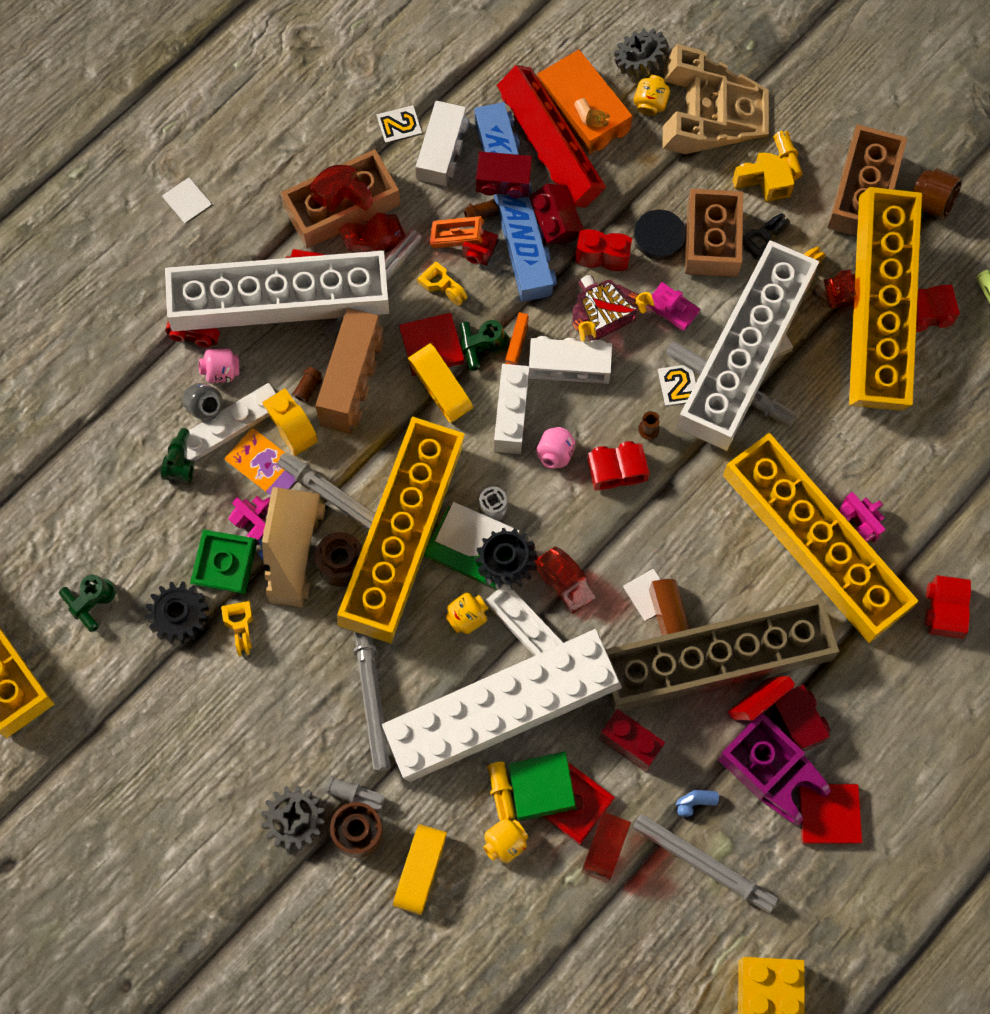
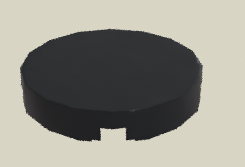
(659, 234)

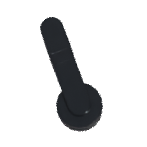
(777, 224)

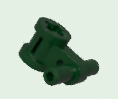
(483, 340)
(176, 464)
(89, 596)

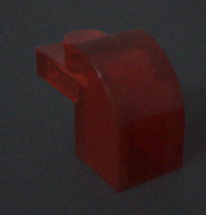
(339, 183)
(378, 234)
(840, 289)
(566, 578)
(606, 847)

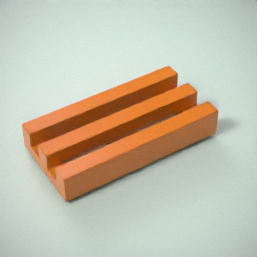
(456, 236)
(517, 339)

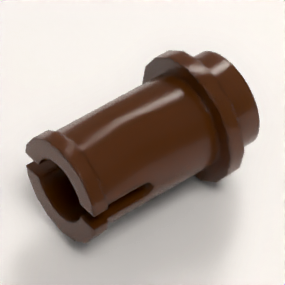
(483, 209)
(307, 384)
(649, 425)

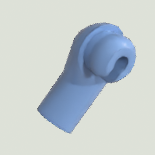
(694, 798)

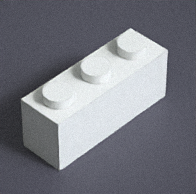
(442, 143)
(570, 360)
(511, 409)

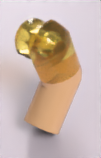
(589, 116)

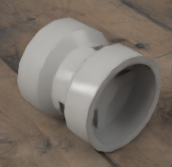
(492, 508)

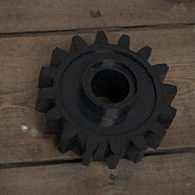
(510, 571)
(173, 599)

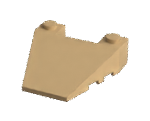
(718, 104)
(287, 544)

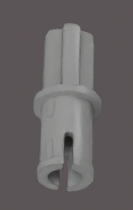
(354, 793)

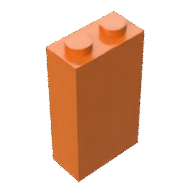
(577, 79)

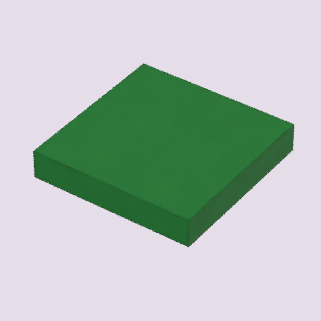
(223, 561)
(542, 786)

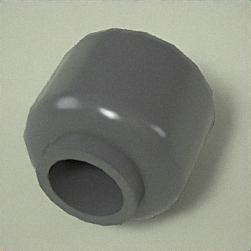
(203, 401)

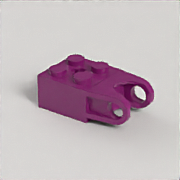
(780, 771)

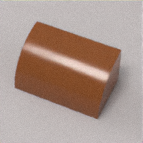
(668, 606)

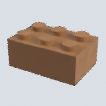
(714, 233)

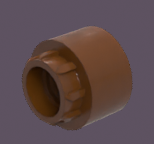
(938, 192)
(332, 546)
(347, 816)

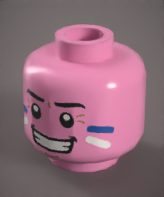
(219, 366)
(555, 447)

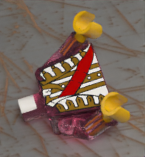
(605, 308)

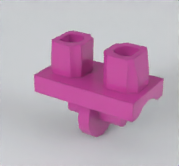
(674, 306)
(247, 511)
(865, 515)

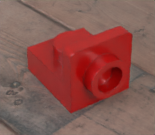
(482, 252)

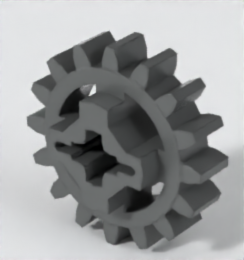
(641, 52)
(280, 816)

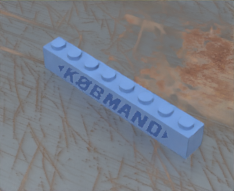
(516, 214)

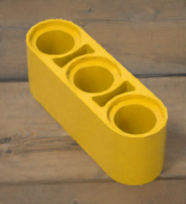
(440, 383)
(419, 869)

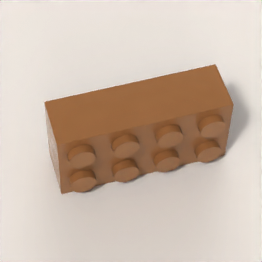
(870, 162)
(318, 224)
(349, 371)

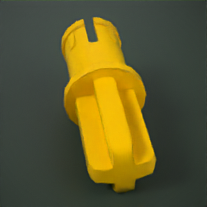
(788, 153)
(501, 790)

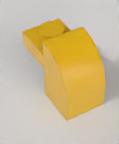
(769, 172)
(291, 421)

